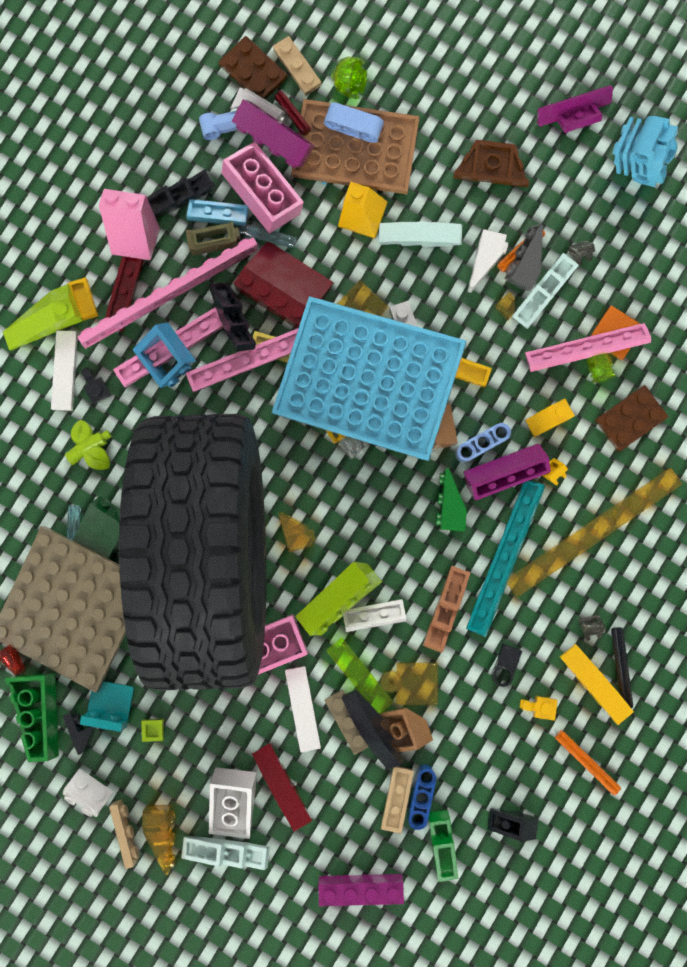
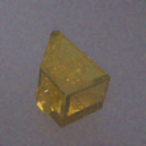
(296, 533)

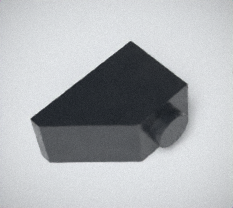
(513, 824)

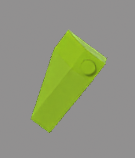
(51, 313)

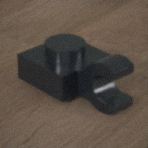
(96, 388)

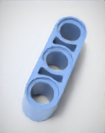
(353, 122)
(491, 438)

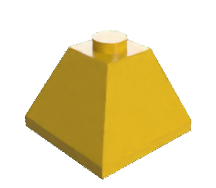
(362, 210)

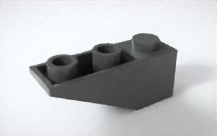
(527, 263)

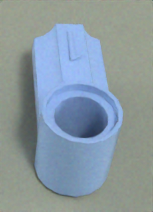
(214, 125)

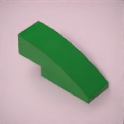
(443, 845)

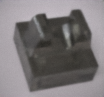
(582, 249)
(592, 626)

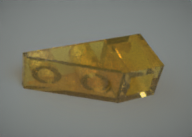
(158, 832)

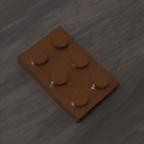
(252, 68)
(631, 418)

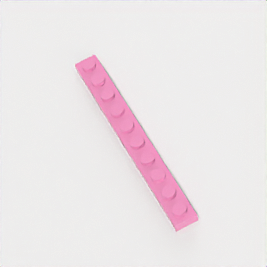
(163, 295)

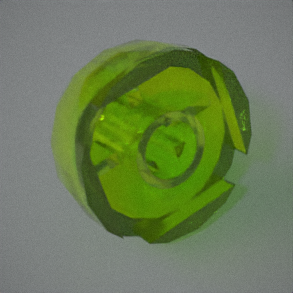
(350, 77)

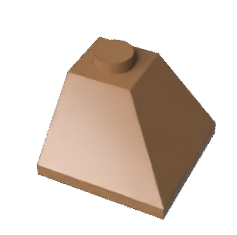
(407, 729)

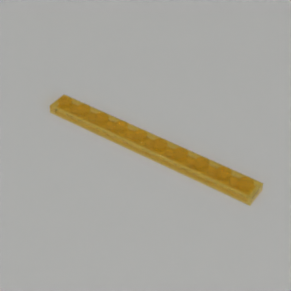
(593, 532)

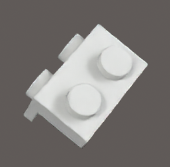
(87, 793)

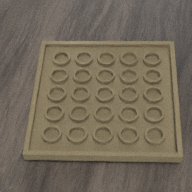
(66, 609)

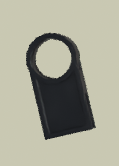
(507, 659)

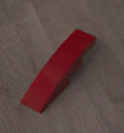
(282, 787)

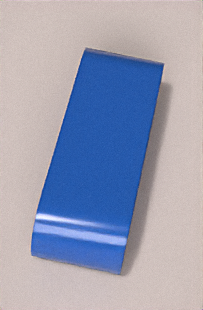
(421, 807)

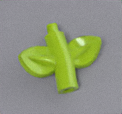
(88, 446)

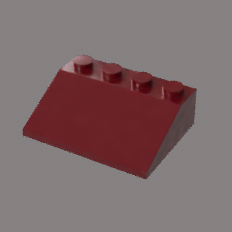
(281, 283)

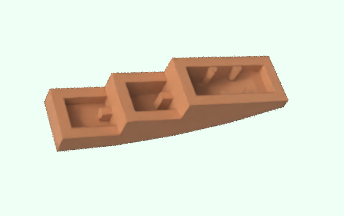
(446, 609)

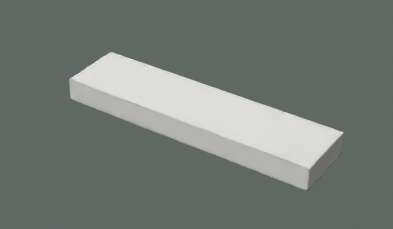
(64, 370)
(302, 709)

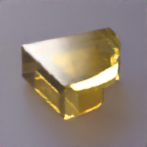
(506, 306)

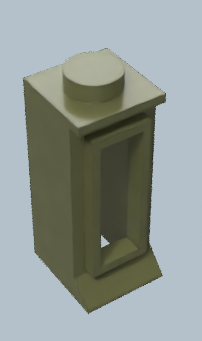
(212, 245)

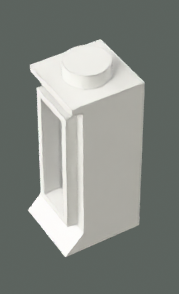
(260, 102)

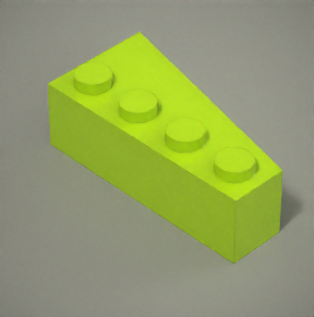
(338, 597)

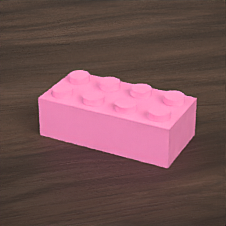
(262, 187)
(282, 643)

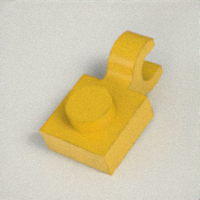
(542, 707)

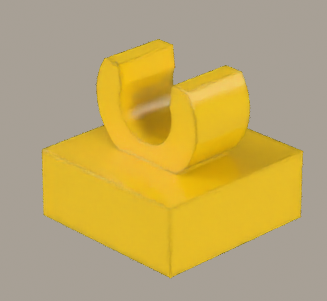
(557, 469)

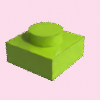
(152, 730)

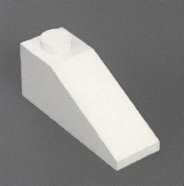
(489, 251)

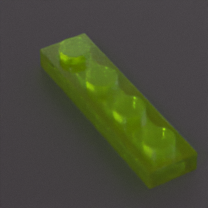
(359, 675)

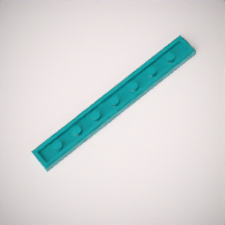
(505, 557)

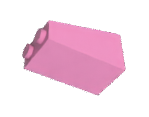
(129, 224)

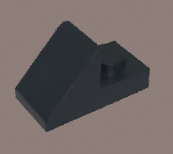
(80, 737)

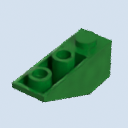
(452, 509)

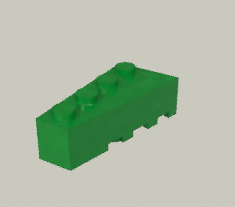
(36, 713)

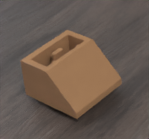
(446, 435)

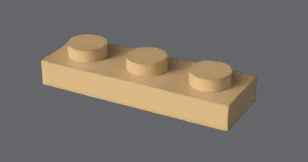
(297, 65)
(397, 799)
(124, 833)

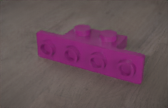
(576, 111)

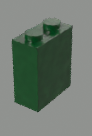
(100, 528)

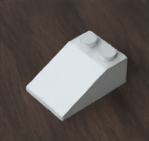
(231, 802)

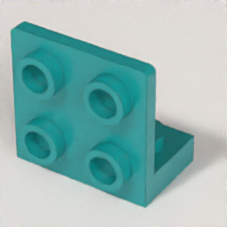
(109, 707)

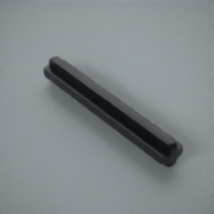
(622, 665)

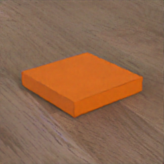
(611, 321)

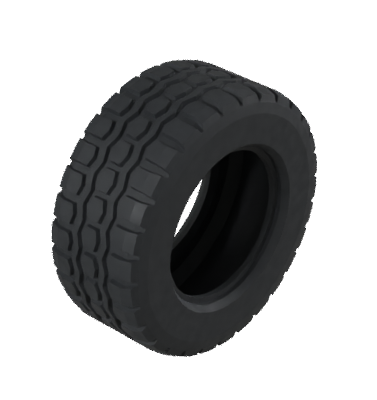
(193, 552)

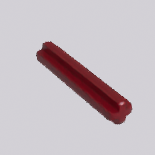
(292, 113)

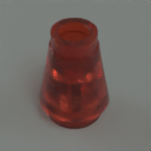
(11, 660)

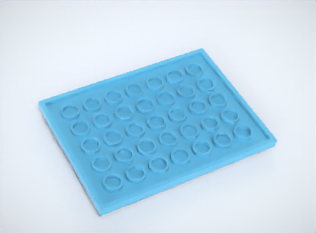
(369, 378)

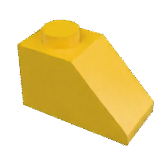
(549, 417)

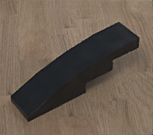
(176, 196)
(231, 316)
(369, 726)

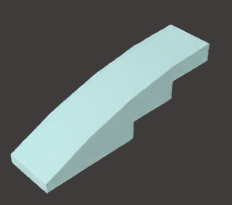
(420, 233)
(545, 290)
(225, 852)

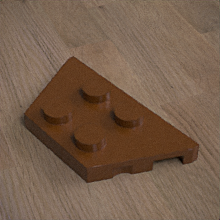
(492, 164)

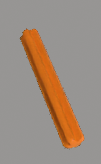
(587, 762)

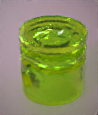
(601, 367)

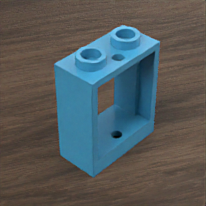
(176, 347)

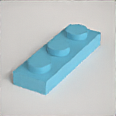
(217, 212)

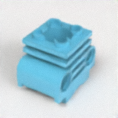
(646, 149)

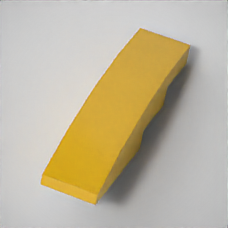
(596, 684)

